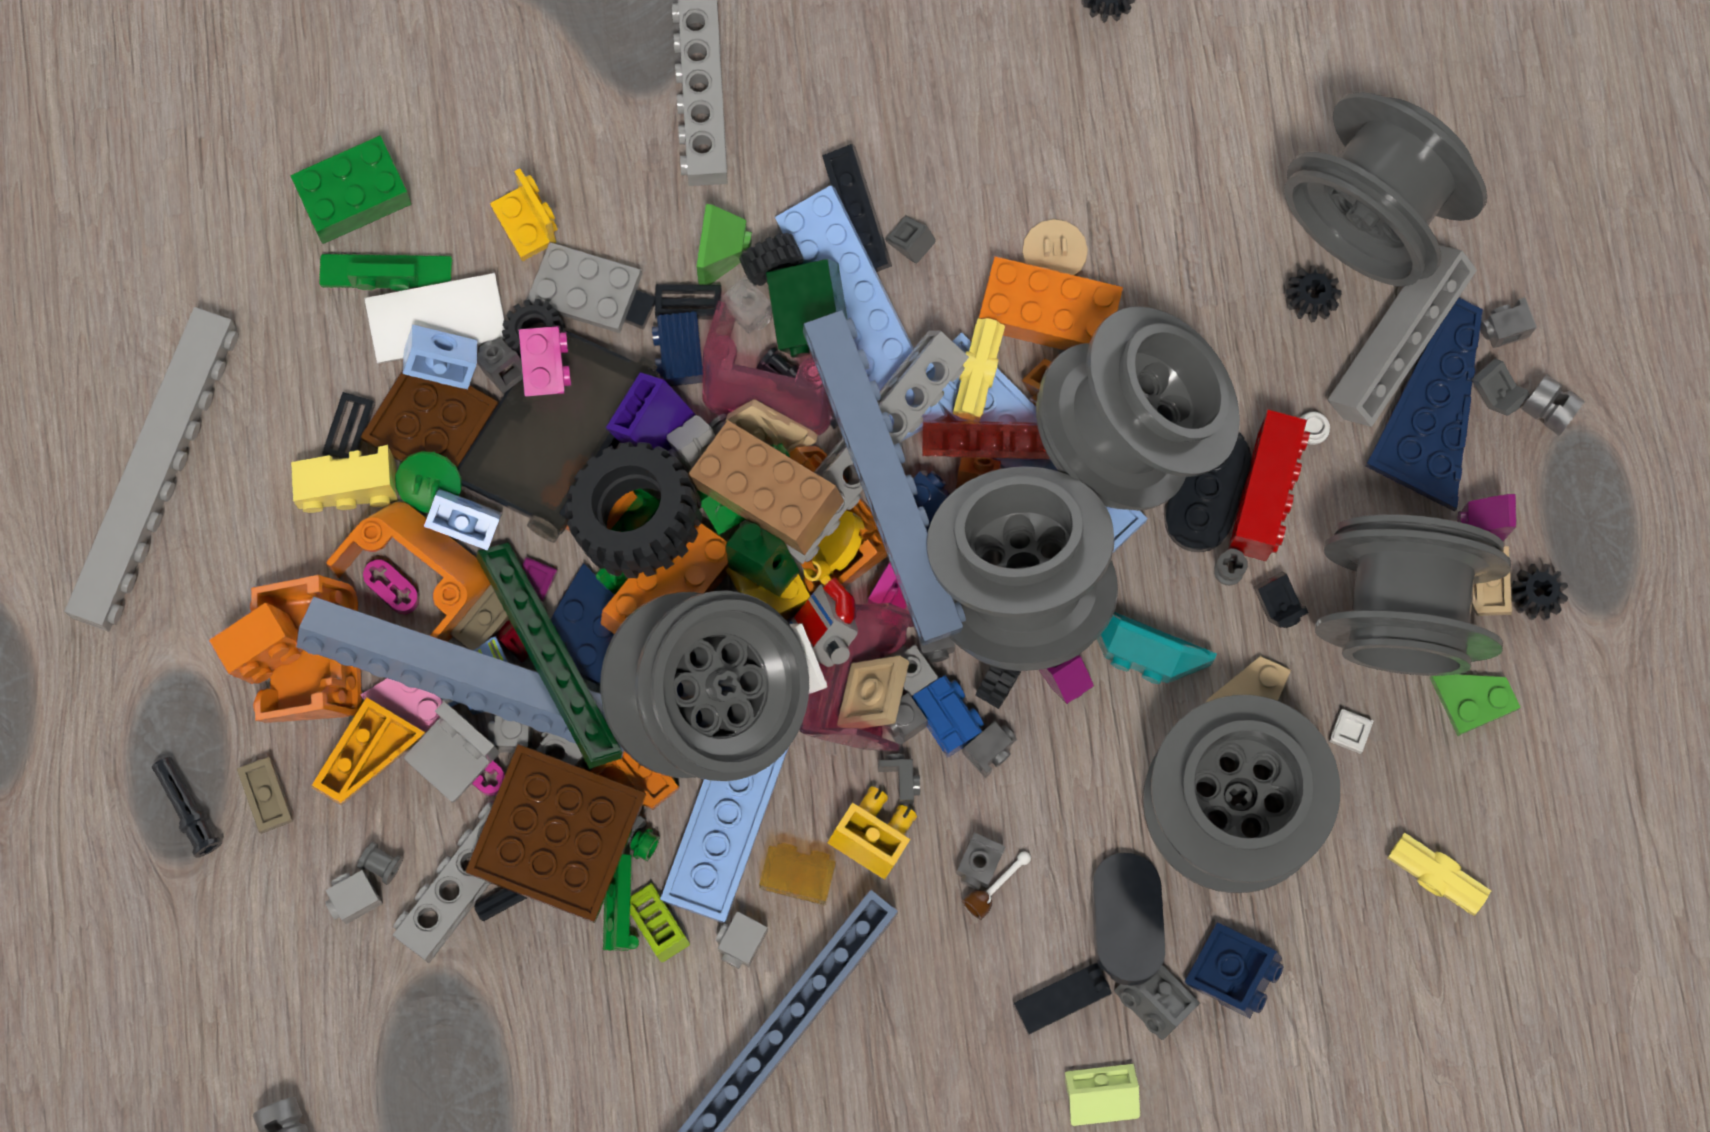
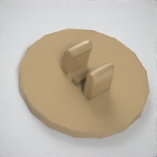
(1055, 247)

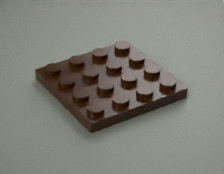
(556, 833)

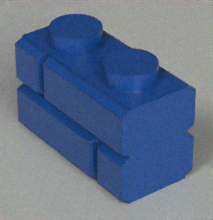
(947, 715)

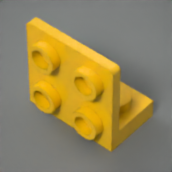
(524, 218)

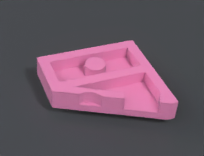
(408, 703)

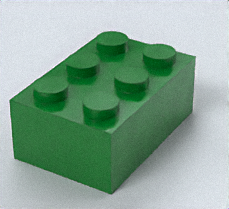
(351, 189)

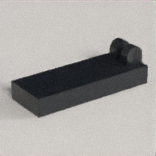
(1062, 998)

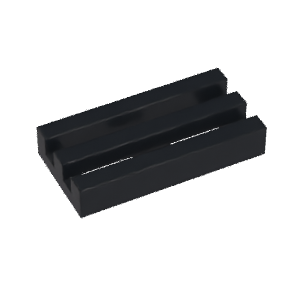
(705, 314)
(335, 426)

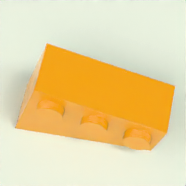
(364, 751)

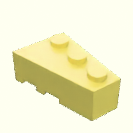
(345, 481)

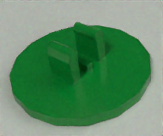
(422, 476)

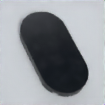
(1206, 503)
(1128, 918)

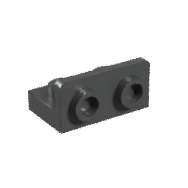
(1159, 1002)

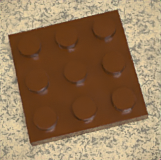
(429, 419)

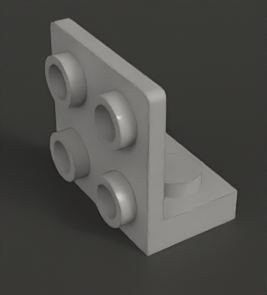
(451, 753)

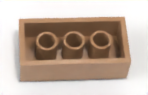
(766, 487)

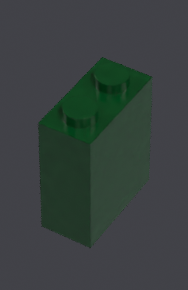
(801, 296)

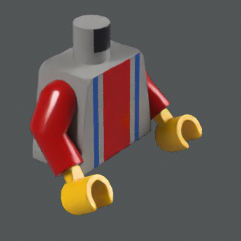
(828, 617)

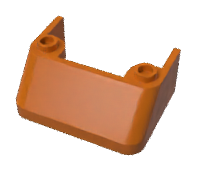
(461, 572)

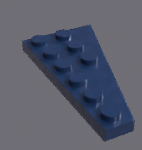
(1430, 422)
(580, 626)

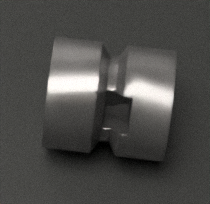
(1553, 405)
(280, 1117)

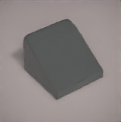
(911, 239)

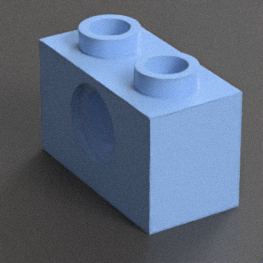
(440, 357)
(463, 519)

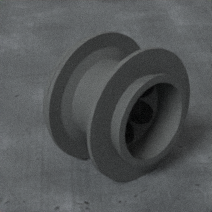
(1385, 188)
(1138, 409)
(1027, 565)
(1413, 593)
(737, 646)
(1251, 733)

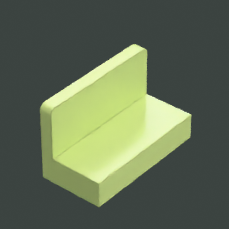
(1103, 1094)

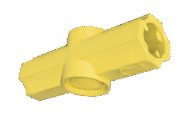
(979, 369)
(1439, 874)

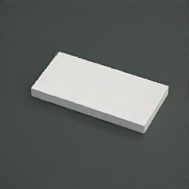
(456, 307)

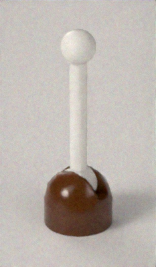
(979, 901)

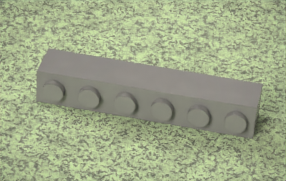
(1400, 339)

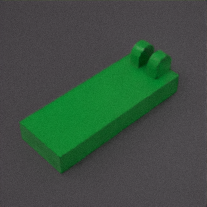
(617, 910)

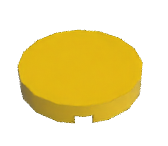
(842, 544)

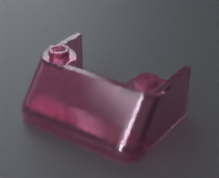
(732, 385)
(880, 631)

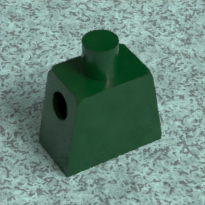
(756, 554)

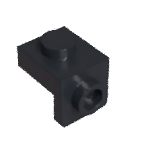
(1280, 601)

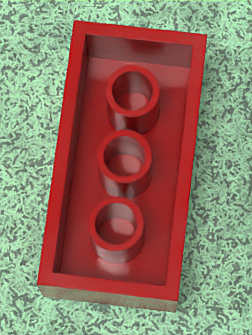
(1267, 485)

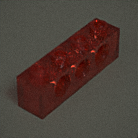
(982, 439)

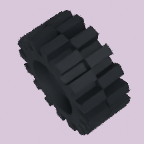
(770, 256)
(528, 316)
(997, 685)

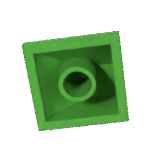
(721, 244)

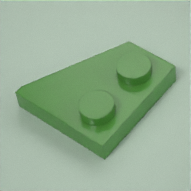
(1474, 699)

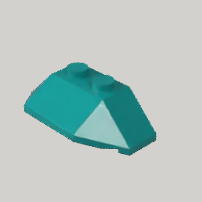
(1151, 651)

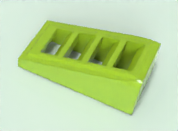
(672, 945)

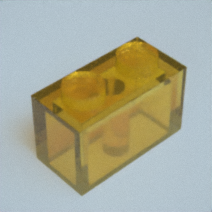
(797, 873)

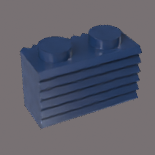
(679, 348)

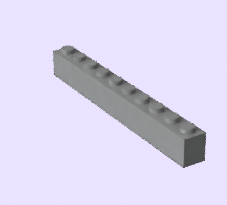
(151, 470)

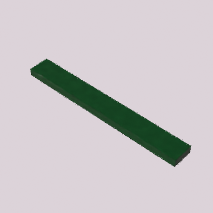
(549, 655)

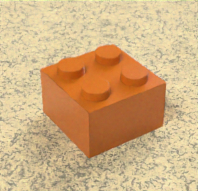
(258, 644)

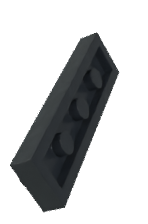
(850, 183)

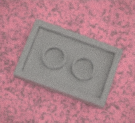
(586, 287)

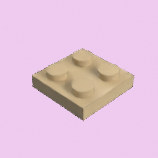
(873, 693)

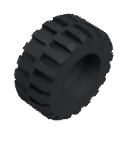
(613, 477)

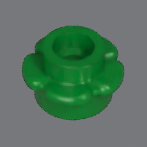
(644, 844)

